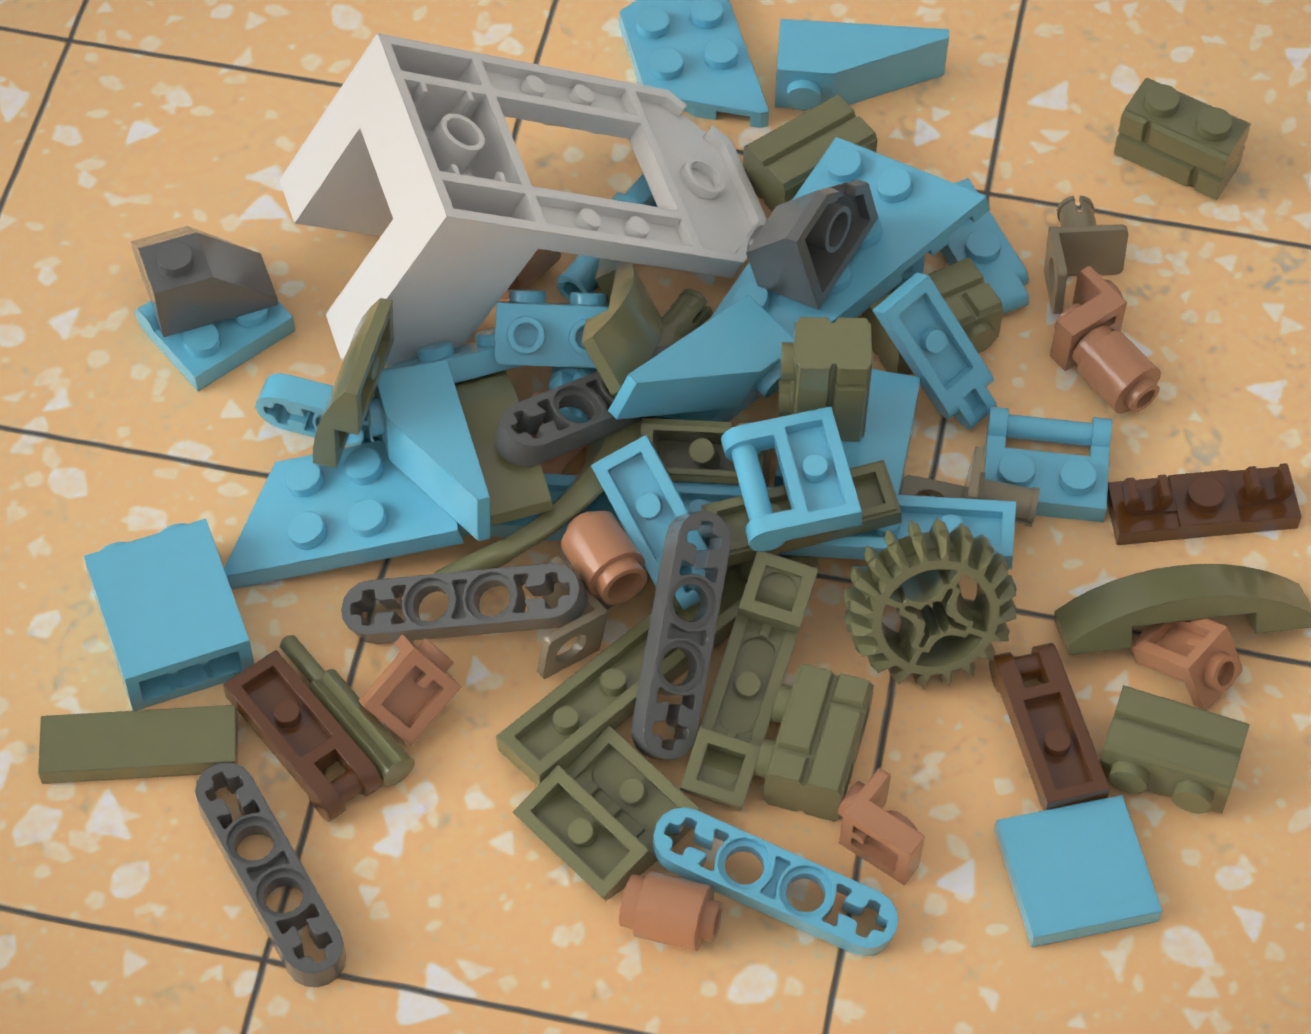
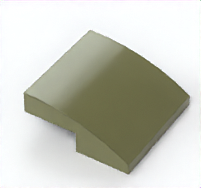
(355, 383)
(603, 812)

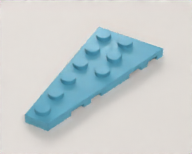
(913, 219)

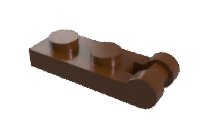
(1049, 727)
(302, 734)

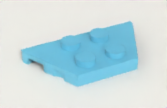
(695, 55)
(336, 518)

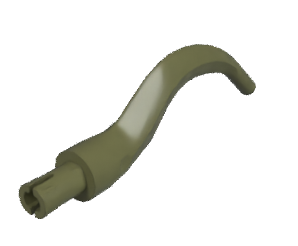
(681, 319)

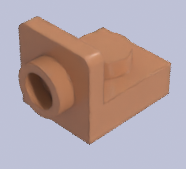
(1094, 304)
(1191, 652)
(411, 689)
(878, 835)

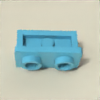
(543, 332)

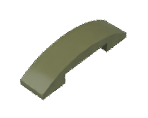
(627, 331)
(512, 488)
(1107, 613)
(749, 680)

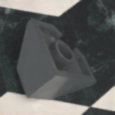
(811, 241)
(200, 279)

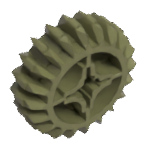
(925, 571)

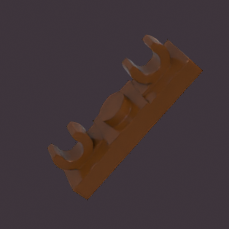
(1203, 504)

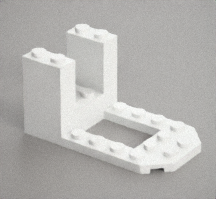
(431, 167)

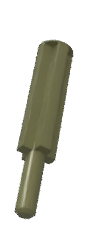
(343, 704)

